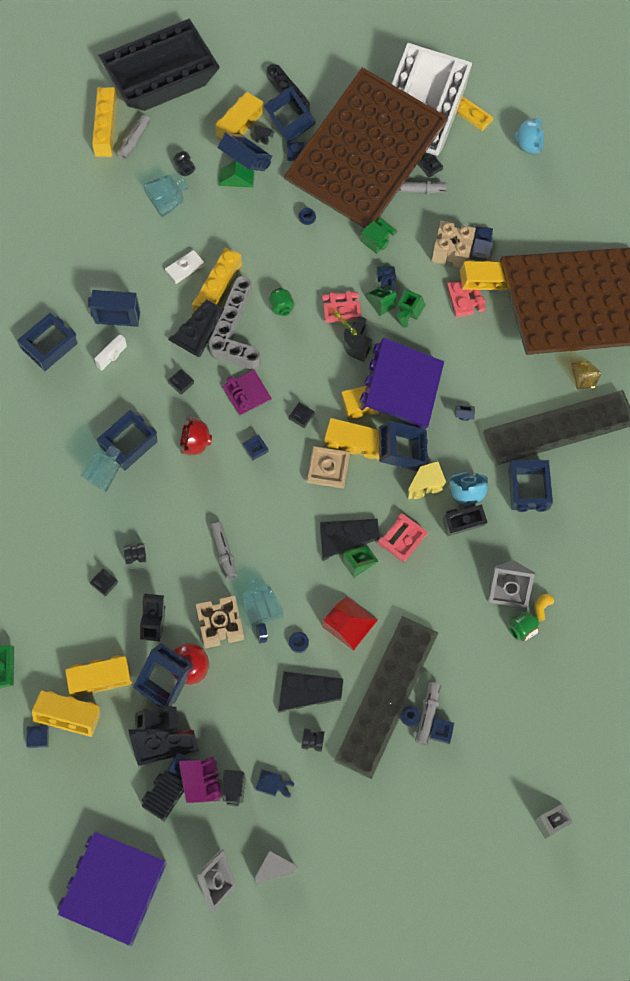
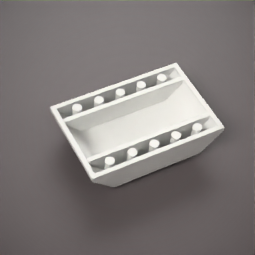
(434, 80)

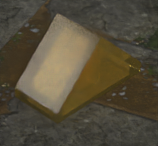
(585, 375)

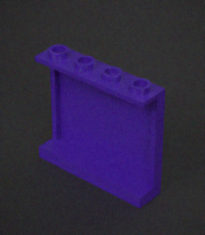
(402, 383)
(111, 888)

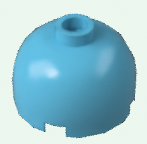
(530, 136)
(468, 489)

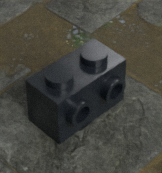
(464, 520)

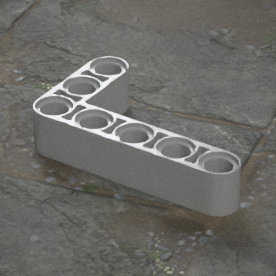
(230, 325)

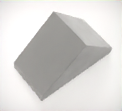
(553, 821)
(273, 868)

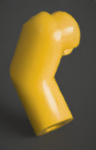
(542, 602)

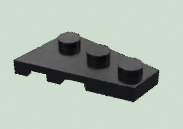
(198, 329)
(344, 535)
(306, 690)
(161, 744)

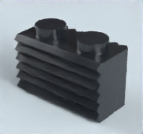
(233, 787)
(163, 796)

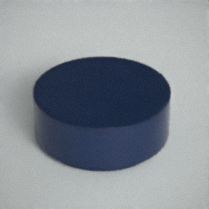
(261, 633)
(298, 642)

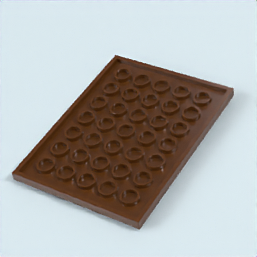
(366, 148)
(570, 299)

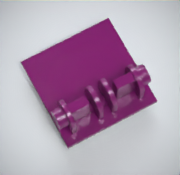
(246, 392)
(200, 780)

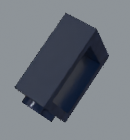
(296, 127)
(245, 152)
(114, 308)
(47, 360)
(117, 428)
(388, 450)
(526, 467)
(171, 661)

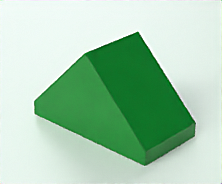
(236, 175)
(381, 299)
(359, 560)

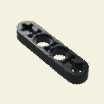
(283, 77)

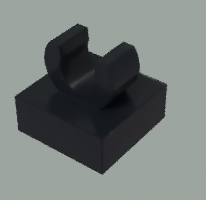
(263, 132)
(430, 165)
(181, 381)
(301, 415)
(104, 582)

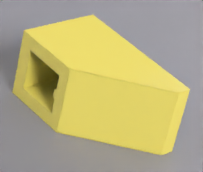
(427, 480)

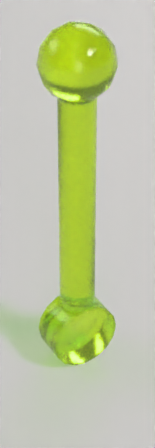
(336, 314)

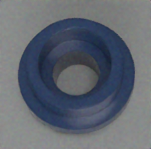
(307, 212)
(410, 722)

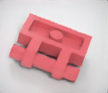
(461, 300)
(348, 310)

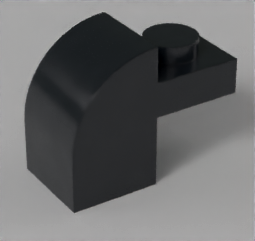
(358, 345)
(152, 618)
(157, 719)

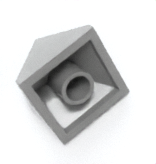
(511, 585)
(216, 880)

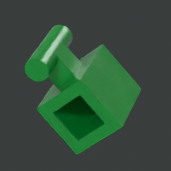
(377, 236)
(411, 306)

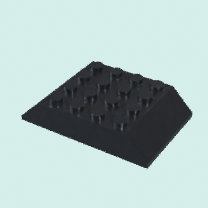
(160, 66)

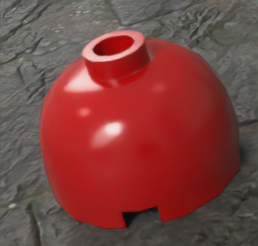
(195, 437)
(196, 656)

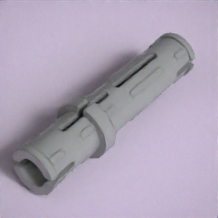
(129, 142)
(423, 187)
(226, 558)
(430, 705)

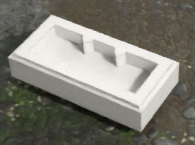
(184, 267)
(110, 352)

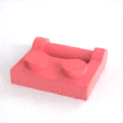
(408, 540)

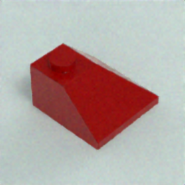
(349, 622)

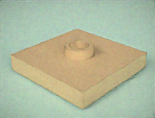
(328, 467)

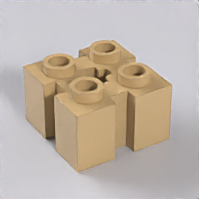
(453, 244)
(209, 616)

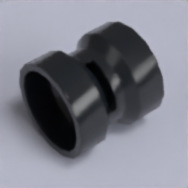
(184, 163)
(134, 553)
(312, 739)

